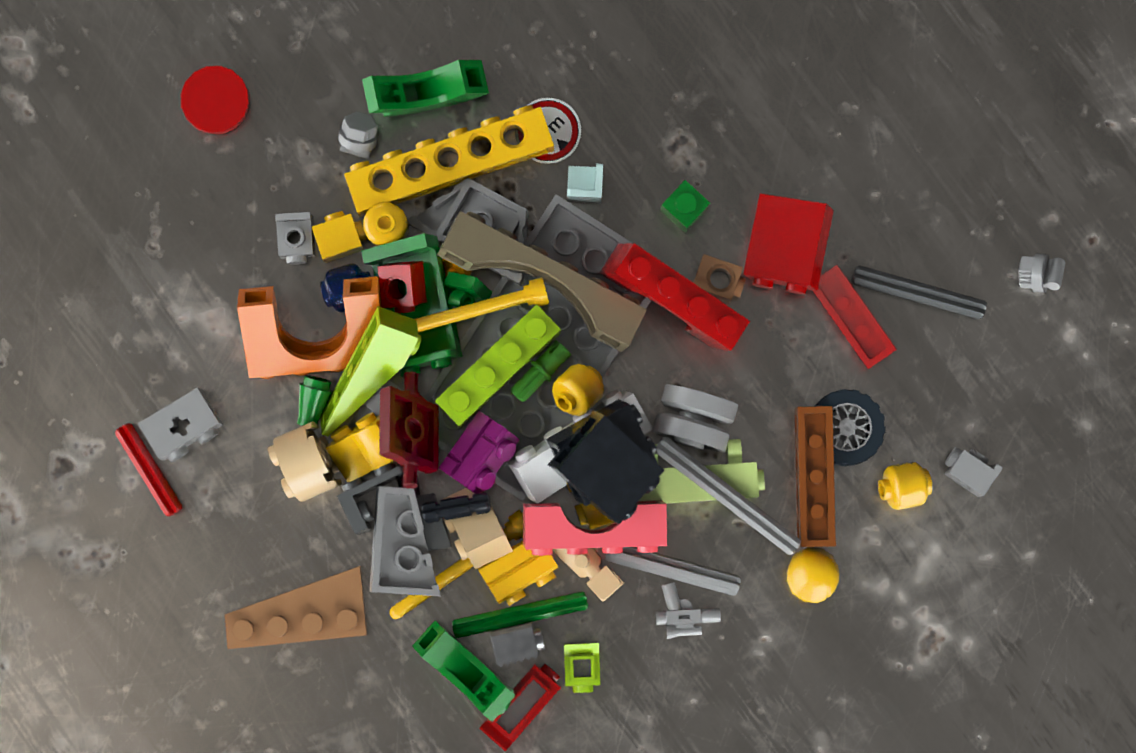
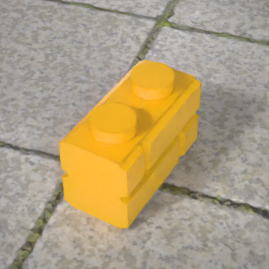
(515, 572)

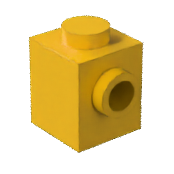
(339, 236)

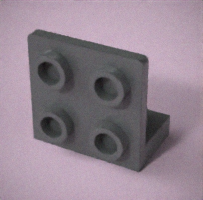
(359, 512)

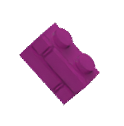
(480, 453)

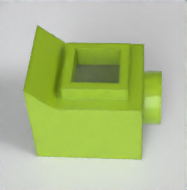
(582, 666)

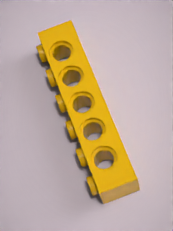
(535, 143)

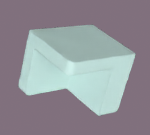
(585, 184)

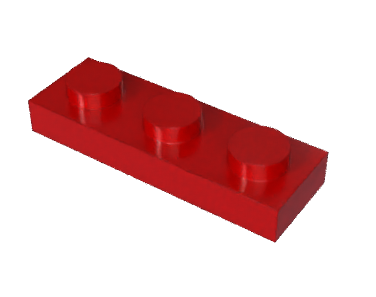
(853, 317)

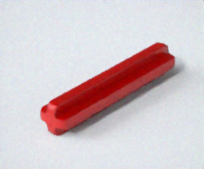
(148, 469)

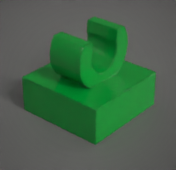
(465, 289)

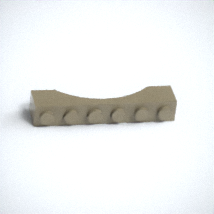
(606, 314)

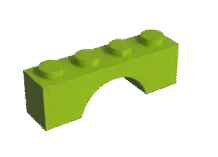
(498, 366)

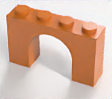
(275, 352)

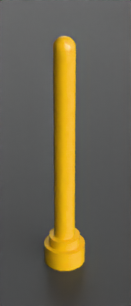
(532, 294)
(512, 530)

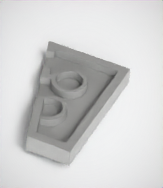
(399, 546)

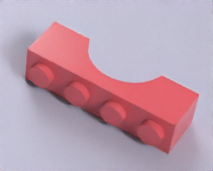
(549, 529)

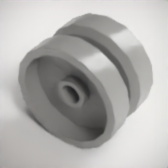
(693, 423)

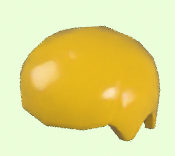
(813, 574)

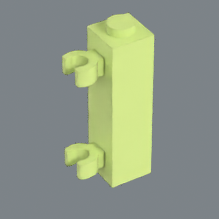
(743, 477)

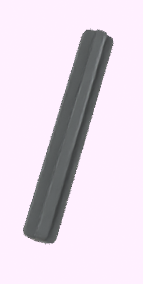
(919, 292)

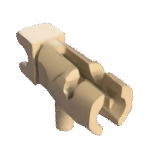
(602, 580)

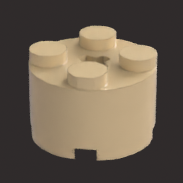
(304, 462)

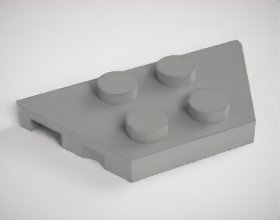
(475, 198)

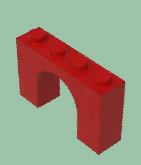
(705, 315)

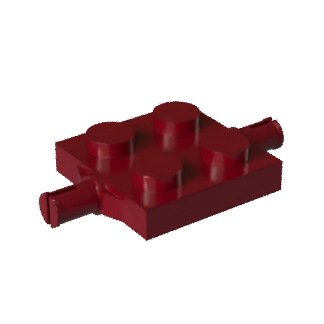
(409, 429)

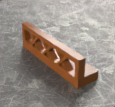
(815, 476)

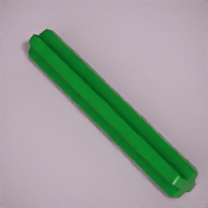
(519, 614)

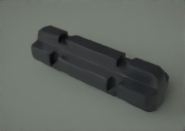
(456, 507)

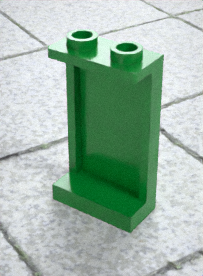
(438, 344)

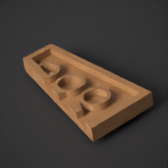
(309, 613)

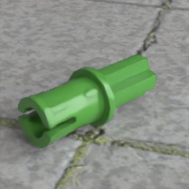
(540, 371)

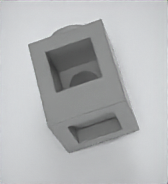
(295, 222)
(971, 470)

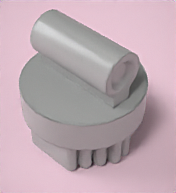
(358, 135)
(1041, 272)

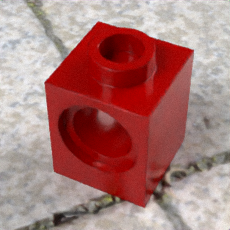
(412, 275)

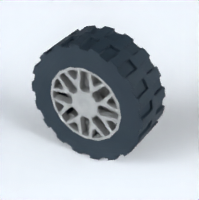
(856, 426)

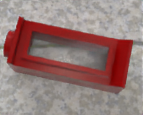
(531, 697)

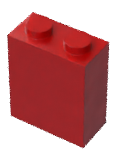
(788, 243)

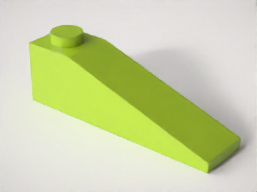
(375, 361)

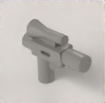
(681, 615)

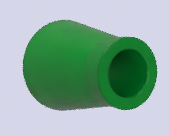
(313, 398)

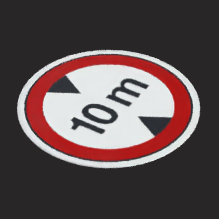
(563, 128)

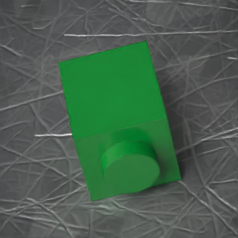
(685, 206)

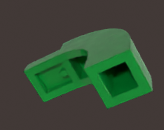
(426, 90)
(464, 670)

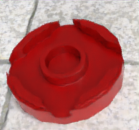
(215, 100)

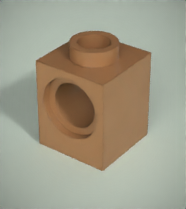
(710, 265)

